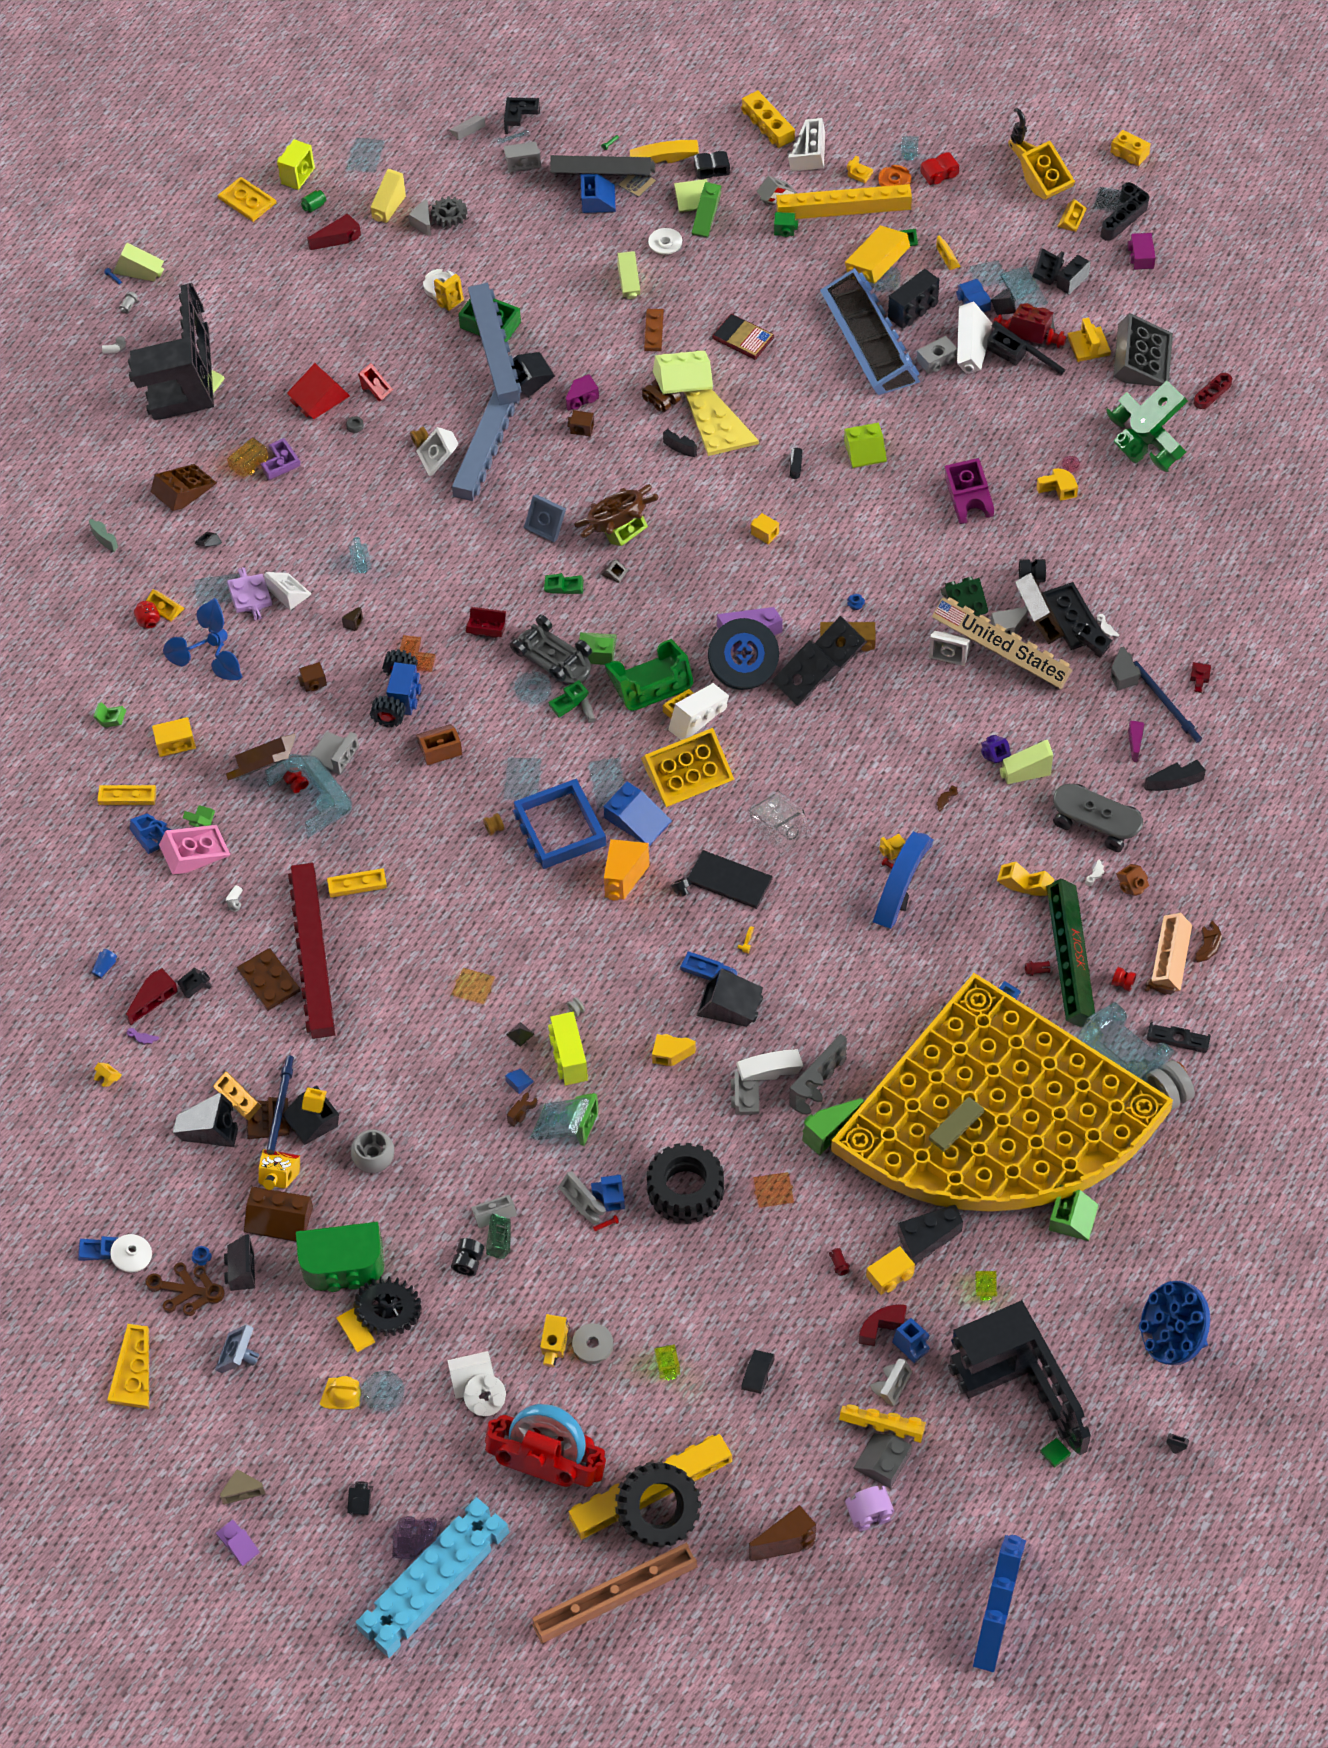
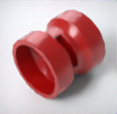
(296, 781)
(1123, 979)

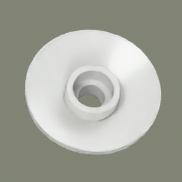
(665, 241)
(127, 1260)

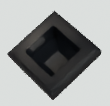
(520, 1034)
(1177, 1443)

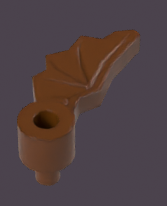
(944, 798)
(1159, 988)

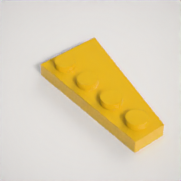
(131, 1374)
(884, 1422)

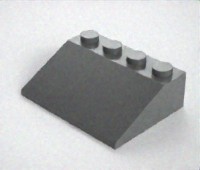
(1142, 352)

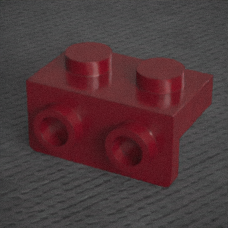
(486, 622)

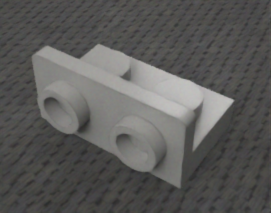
(746, 1096)

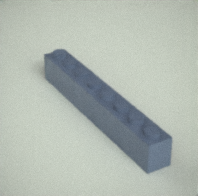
(493, 343)
(482, 448)

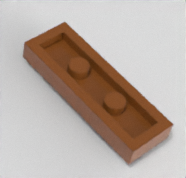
(654, 330)

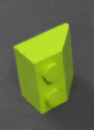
(865, 445)

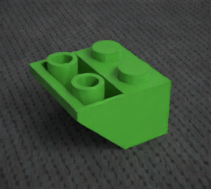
(1074, 1215)

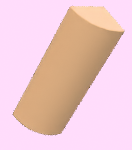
(1172, 951)

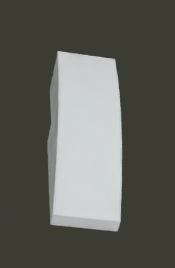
(770, 1065)

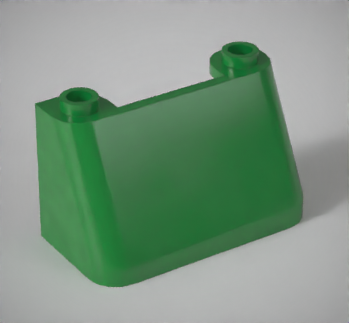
(654, 679)

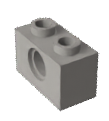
(937, 355)

